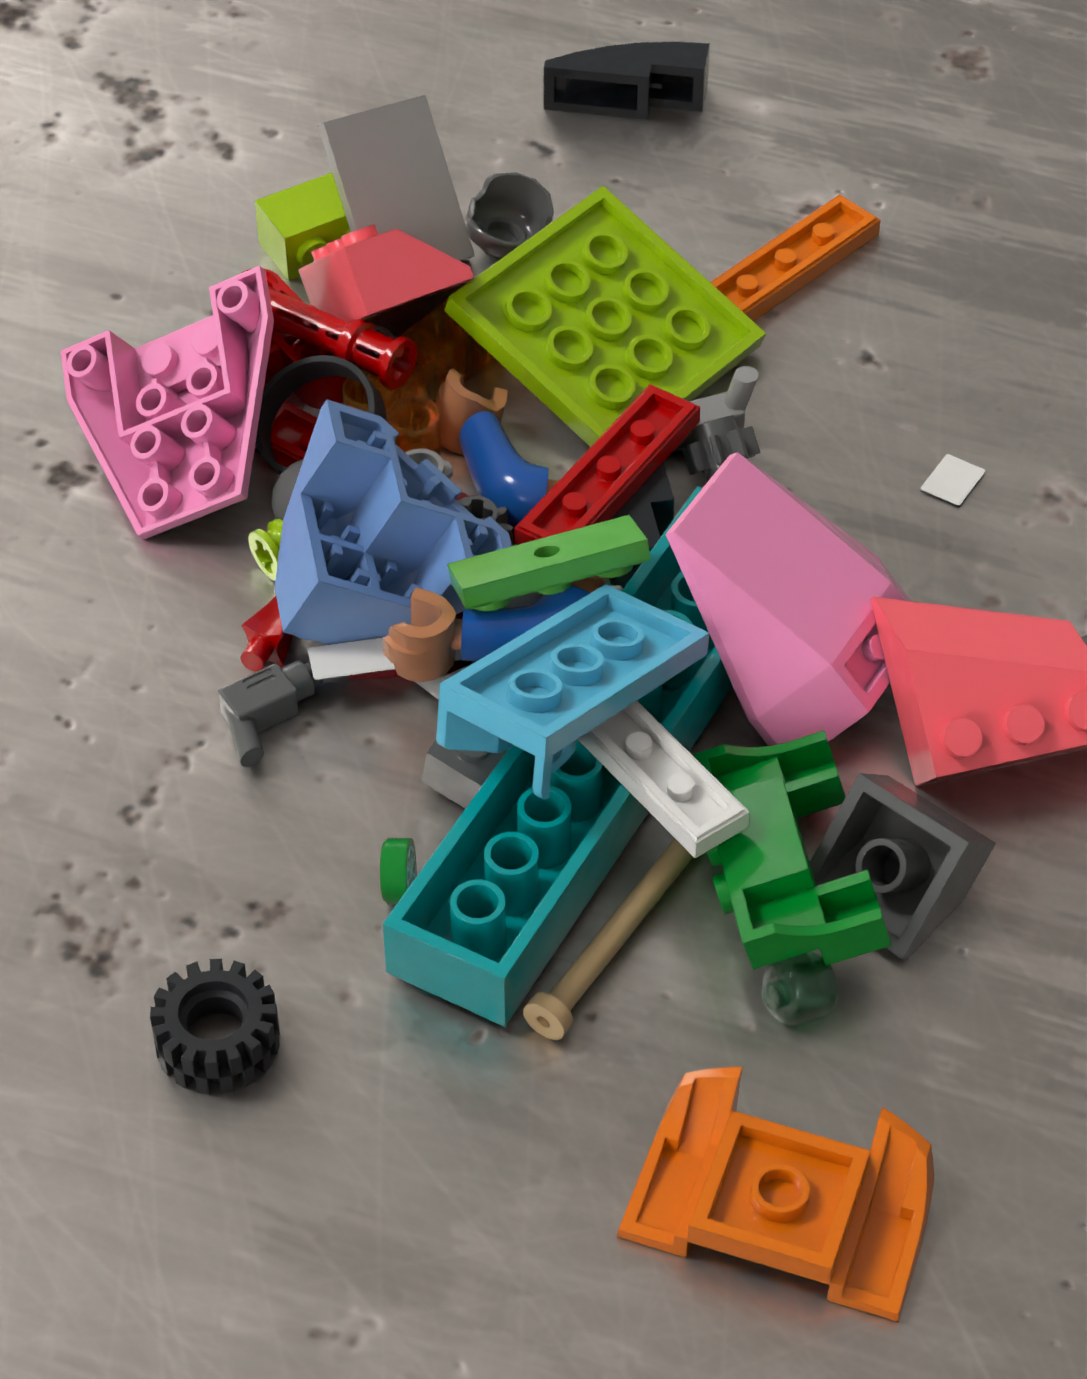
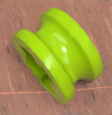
(266, 547)

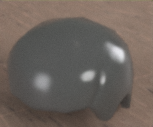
(507, 213)

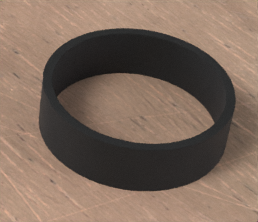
(294, 377)

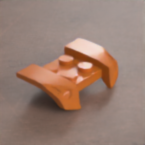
(785, 1195)

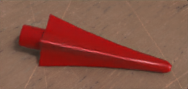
(265, 638)

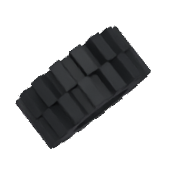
(219, 1058)

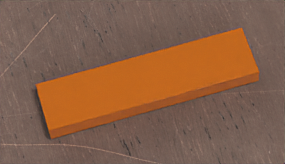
(797, 256)

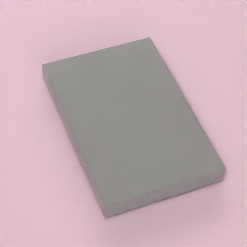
(396, 175)

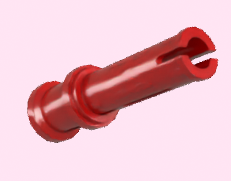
(351, 340)

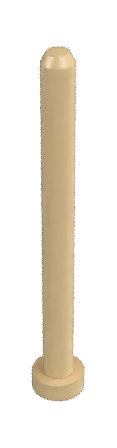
(551, 1012)

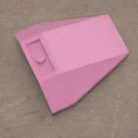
(180, 411)
(784, 603)

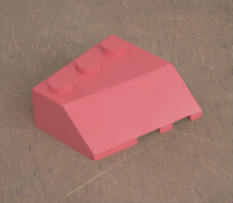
(377, 273)
(981, 686)

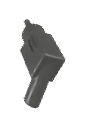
(263, 702)

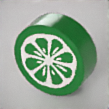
(397, 868)

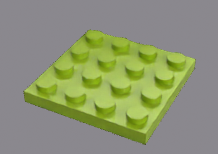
(601, 314)

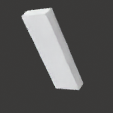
(666, 779)

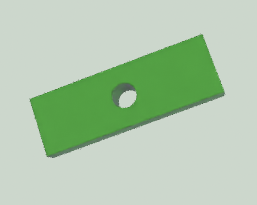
(549, 563)

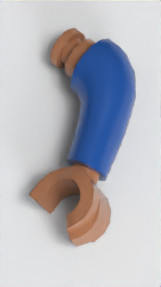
(474, 429)
(430, 645)

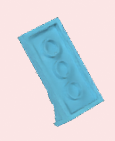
(565, 679)

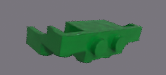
(767, 864)

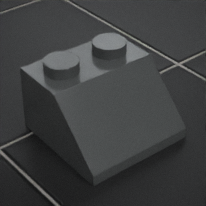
(913, 852)

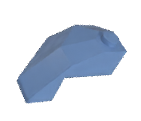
(368, 532)

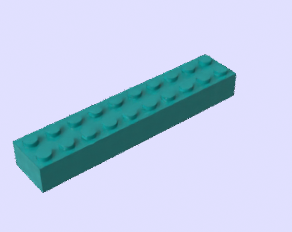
(526, 866)

